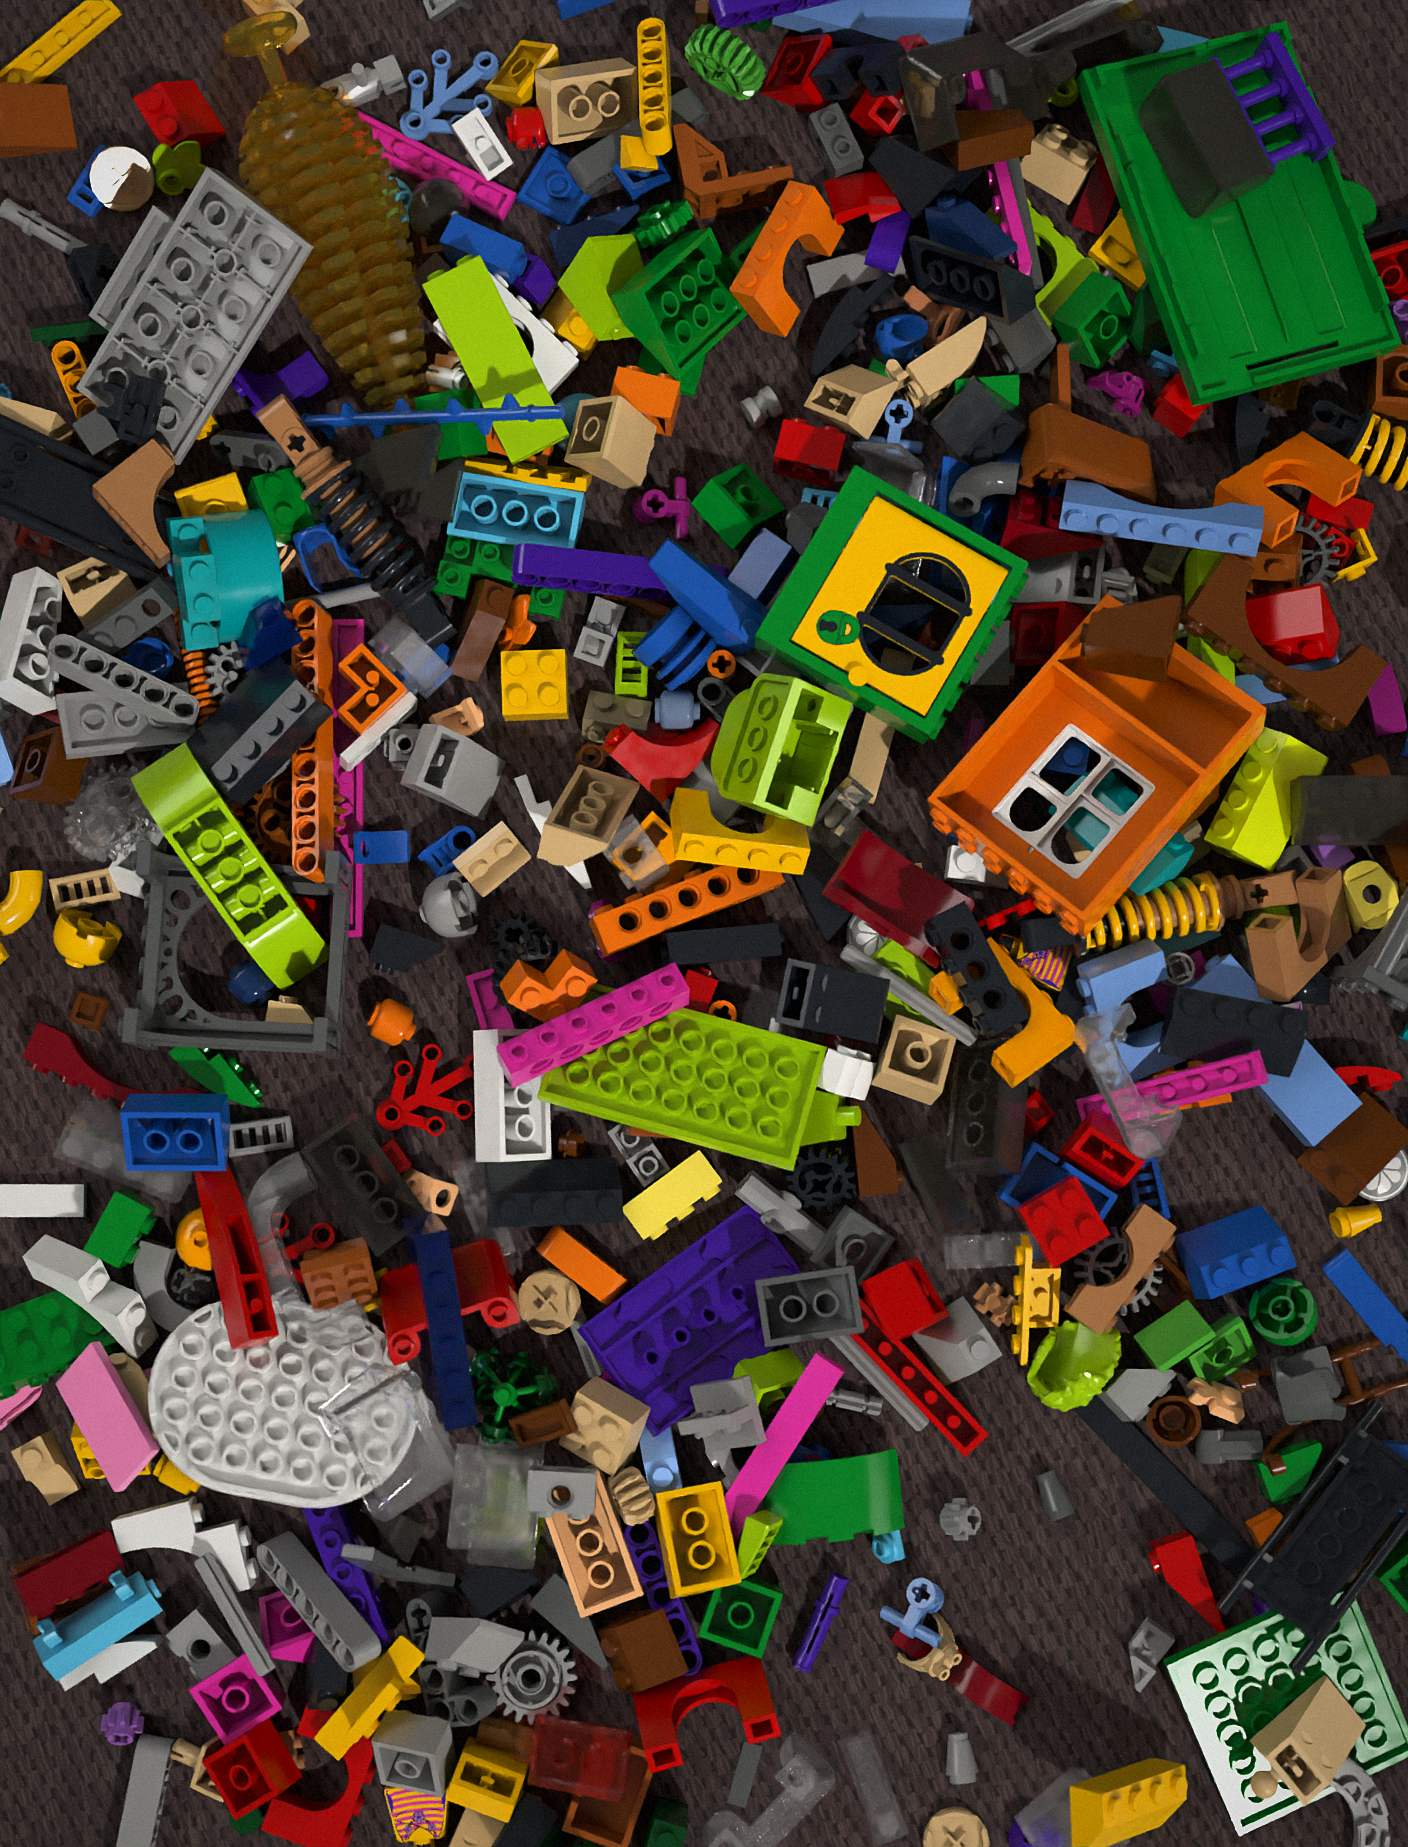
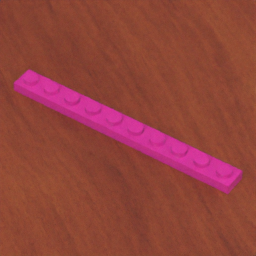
(345, 638)

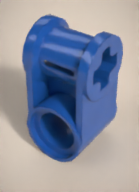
(446, 851)

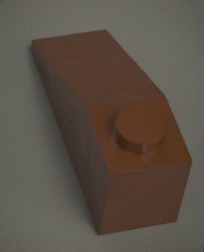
(479, 628)
(873, 1161)

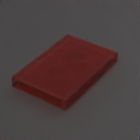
(580, 1757)

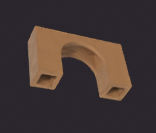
(1280, 961)

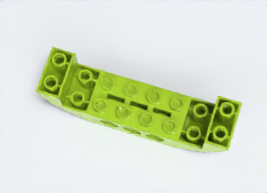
(230, 867)

